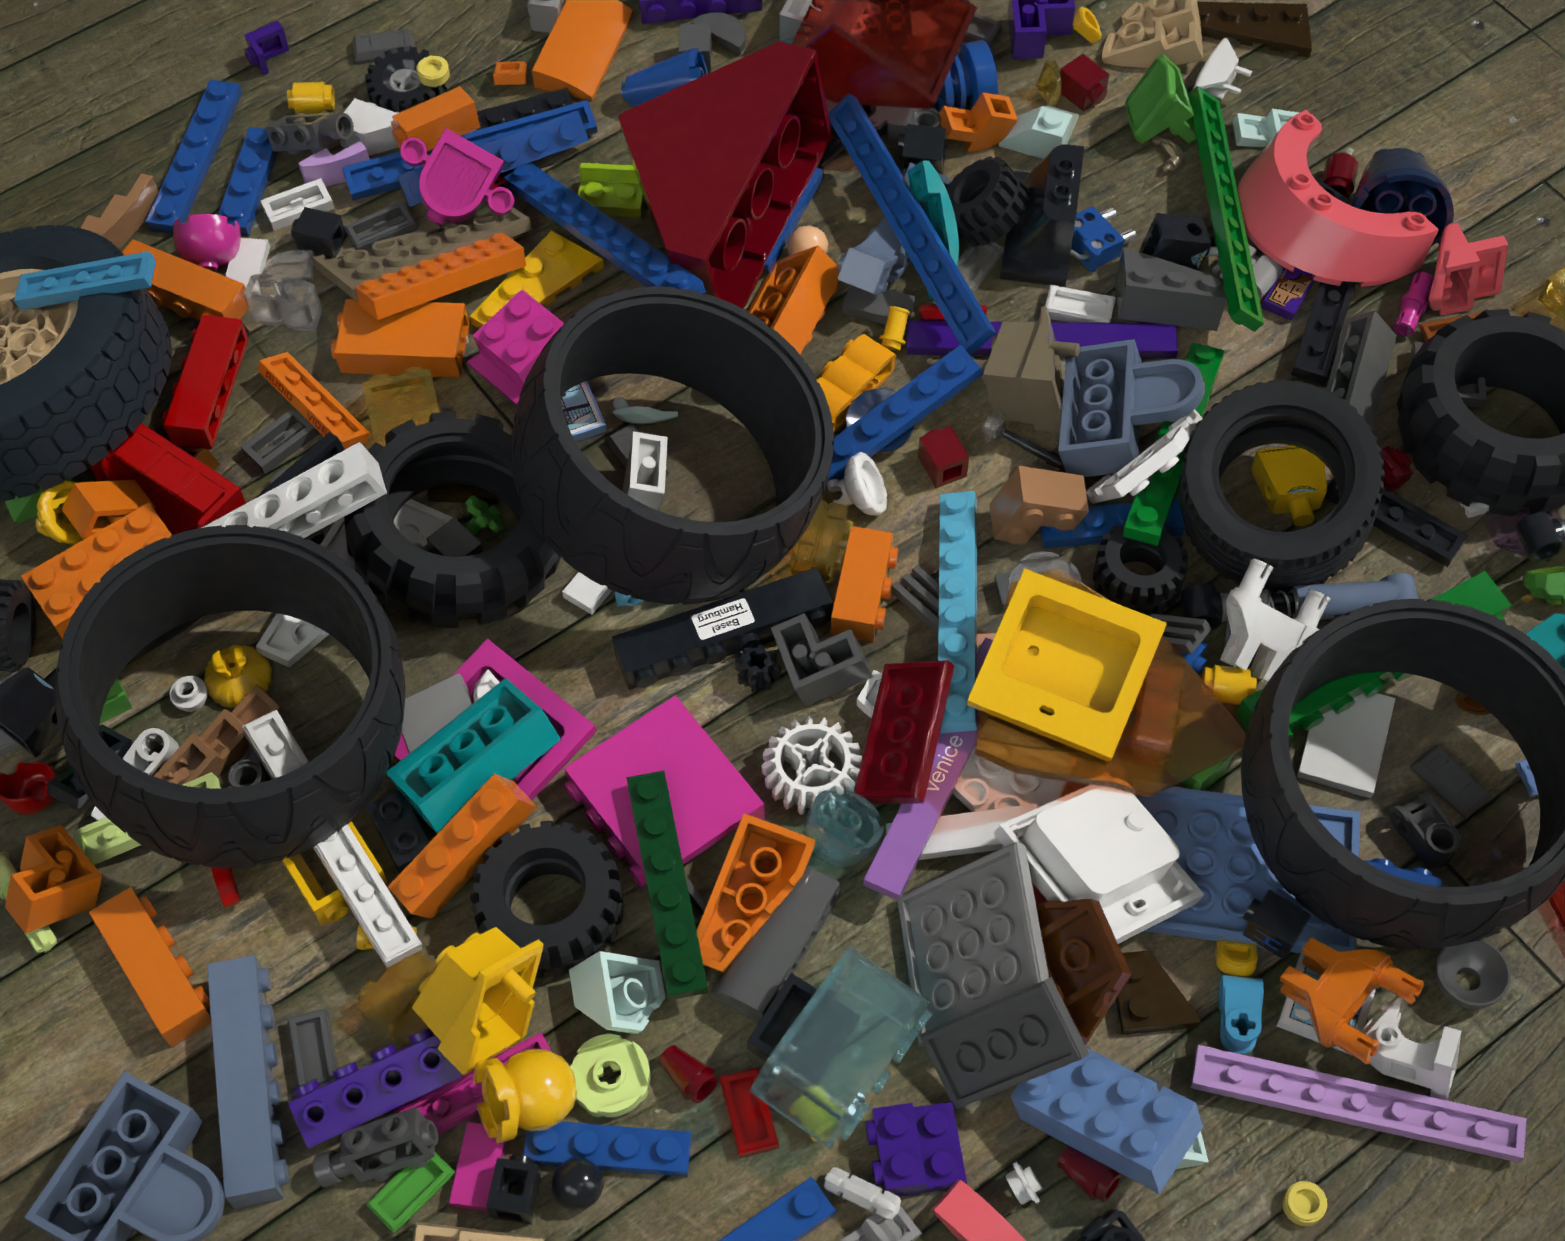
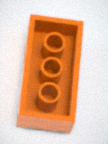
(68, 577)

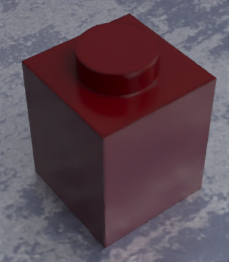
(1084, 82)
(943, 456)

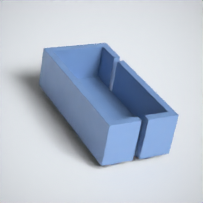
(1112, 1117)

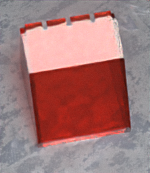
(885, 48)

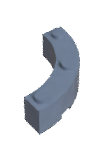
(879, 257)

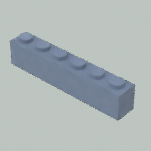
(245, 1082)

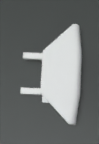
(1220, 71)

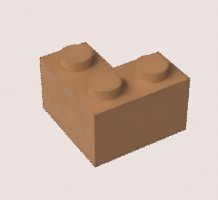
(1037, 499)

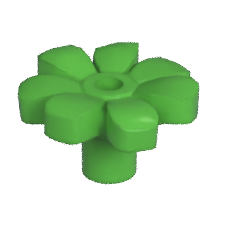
(482, 516)

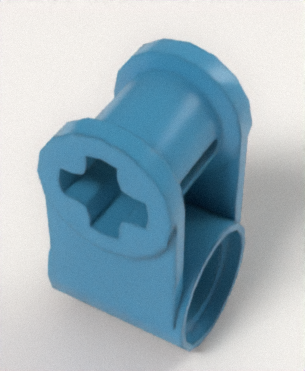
(1240, 1008)

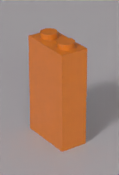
(421, 336)

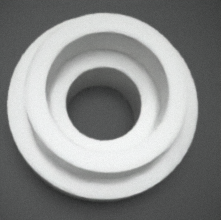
(192, 701)

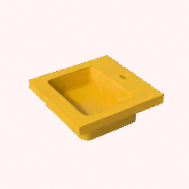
(1069, 658)

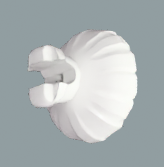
(861, 485)

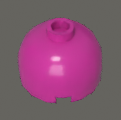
(207, 240)

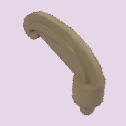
(1173, 151)

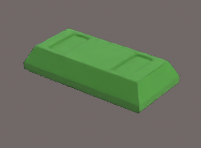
(409, 1192)

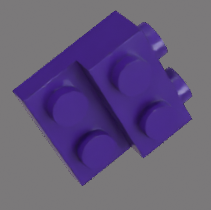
(915, 1148)

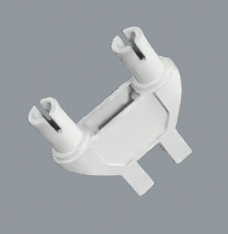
(1261, 626)

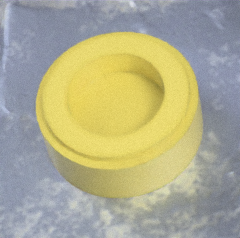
(433, 71)
(1304, 1203)

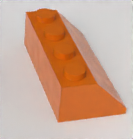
(797, 295)

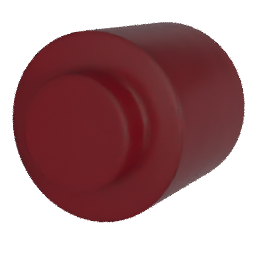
(1341, 173)

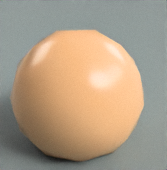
(805, 238)

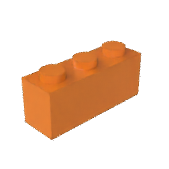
(864, 583)

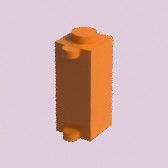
(429, 119)

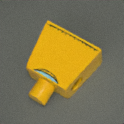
(1290, 481)

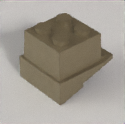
(1026, 373)

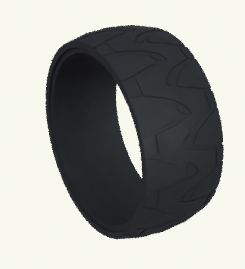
(716, 353)
(207, 575)
(1457, 648)

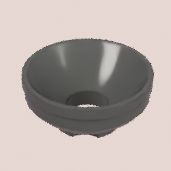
(1484, 963)

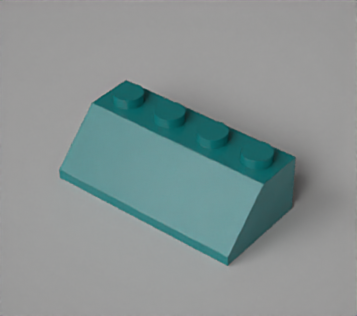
(492, 736)

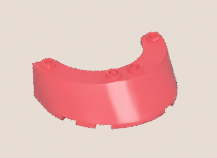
(1314, 231)

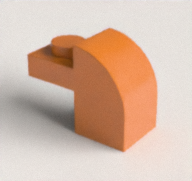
(981, 126)

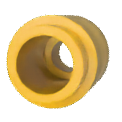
(311, 97)
(1229, 683)

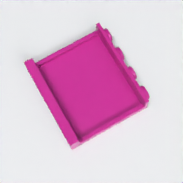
(701, 782)

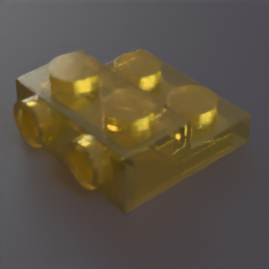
(399, 399)
(391, 999)

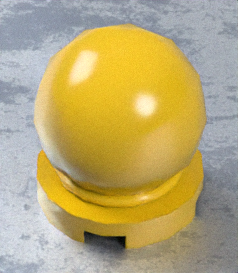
(527, 1092)

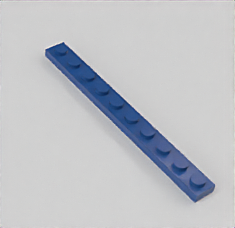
(911, 225)
(599, 230)

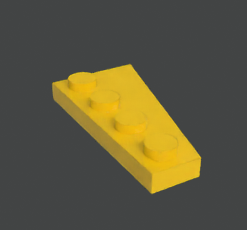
(548, 271)

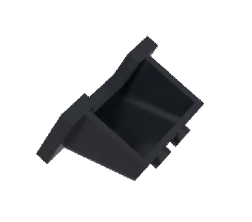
(1041, 241)

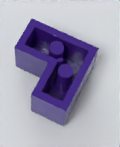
(1034, 20)

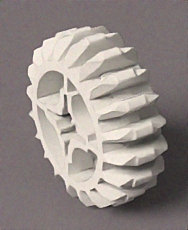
(804, 748)

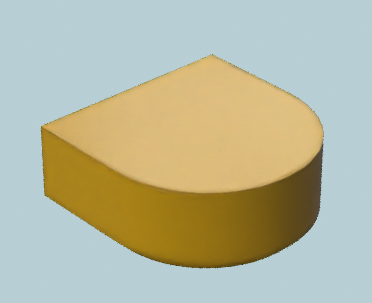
(1086, 25)
(1236, 958)

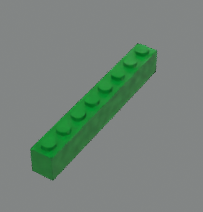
(1477, 592)

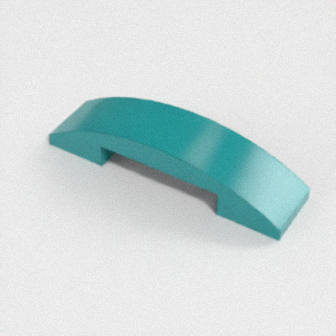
(930, 189)

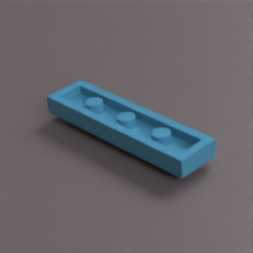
(83, 279)

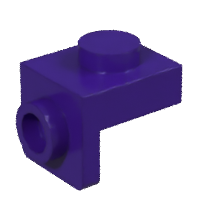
(265, 44)

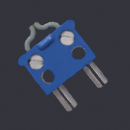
(1096, 240)

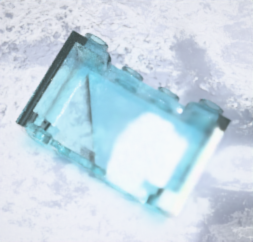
(841, 1048)

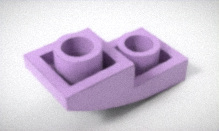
(329, 166)

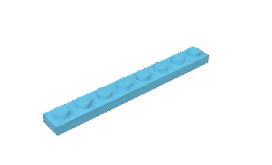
(958, 605)

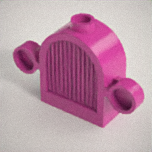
(457, 178)

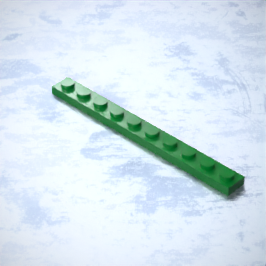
(1225, 211)

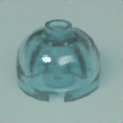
(843, 828)

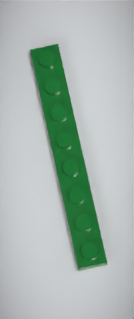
(1155, 501)

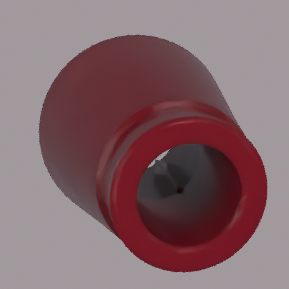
(688, 1074)
(1089, 1174)

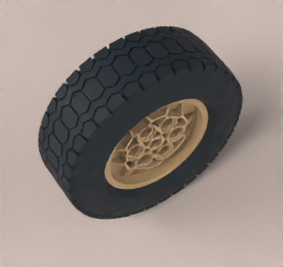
(71, 369)

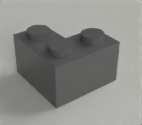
(816, 666)

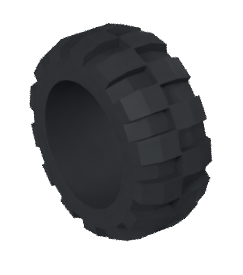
(1460, 448)

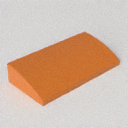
(581, 47)

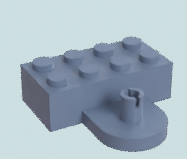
(1111, 396)
(132, 1174)

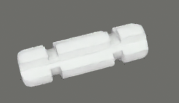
(862, 1193)

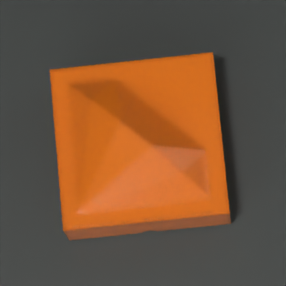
(510, 73)

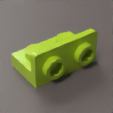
(611, 189)

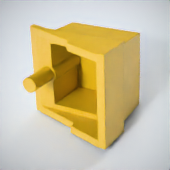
(480, 997)

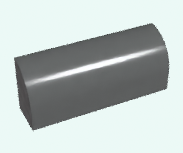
(777, 947)

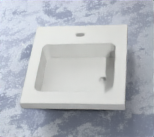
(1105, 850)

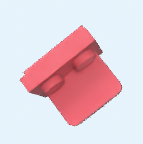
(1466, 270)

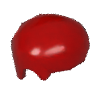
(27, 788)

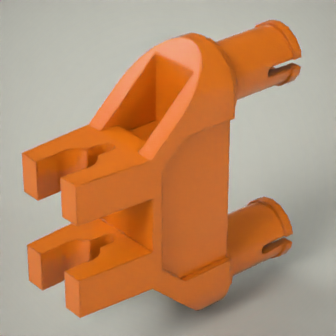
(1342, 989)

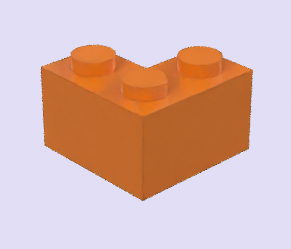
(53, 881)

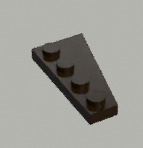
(1264, 23)

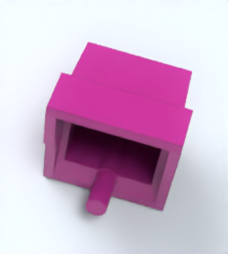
(512, 343)

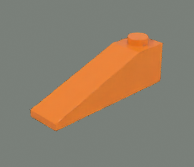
(752, 883)

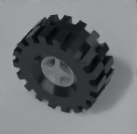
(395, 81)

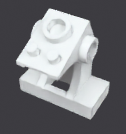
(1418, 1063)

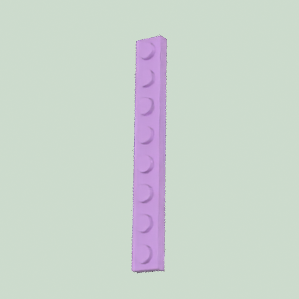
(1359, 1103)

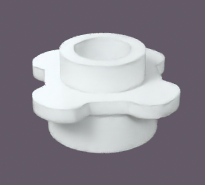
(1024, 1184)

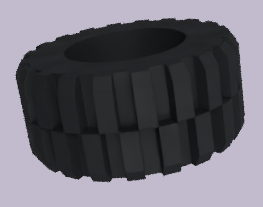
(546, 852)

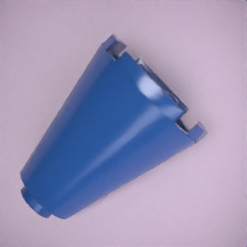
(663, 77)

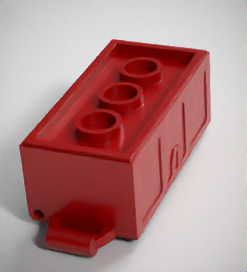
(178, 485)

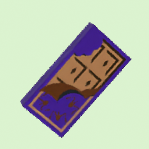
(1289, 293)

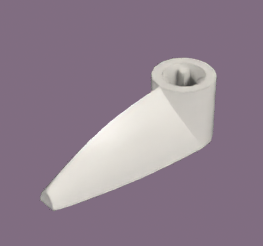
(144, 758)

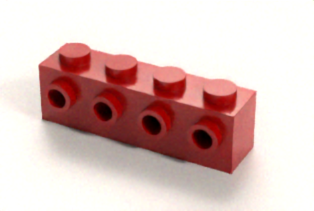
(206, 382)

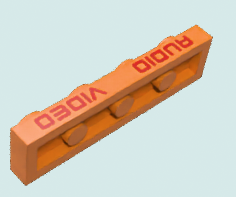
(312, 399)

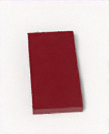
(904, 732)

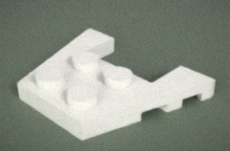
(1158, 456)

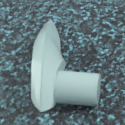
(640, 414)

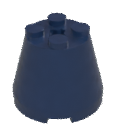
(1404, 182)

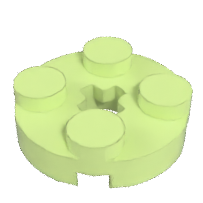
(630, 1086)

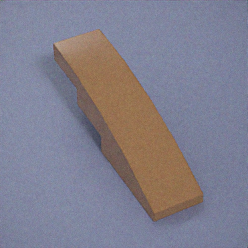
(124, 213)
(220, 743)

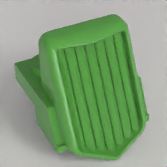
(1160, 103)

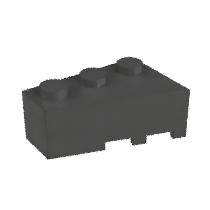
(1167, 292)

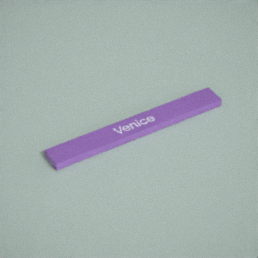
(916, 822)

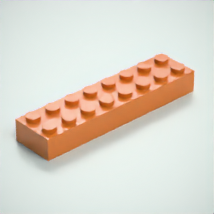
(440, 276)

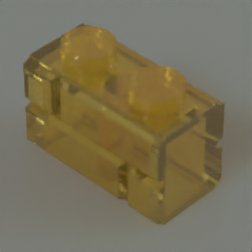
(823, 541)

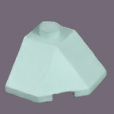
(1040, 131)
(617, 990)

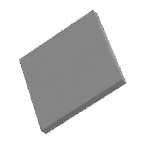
(973, 935)

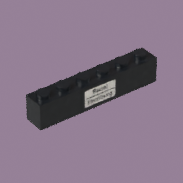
(719, 628)

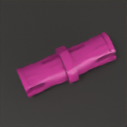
(1413, 304)

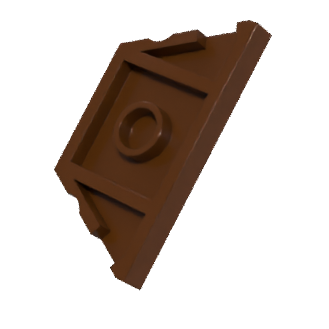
(1082, 959)

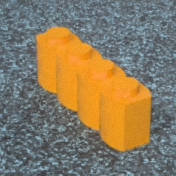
(859, 368)

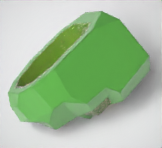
(1547, 584)

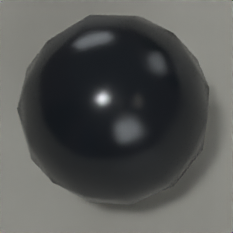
(577, 1183)

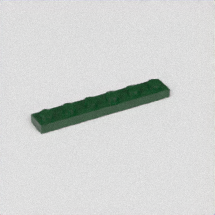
(667, 886)

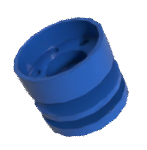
(969, 77)

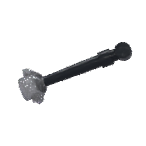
(996, 428)

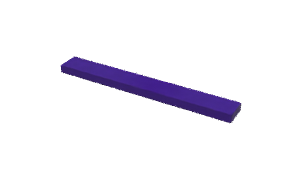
(1151, 339)

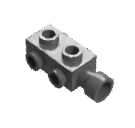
(308, 131)
(379, 1149)

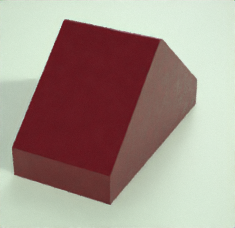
(730, 162)

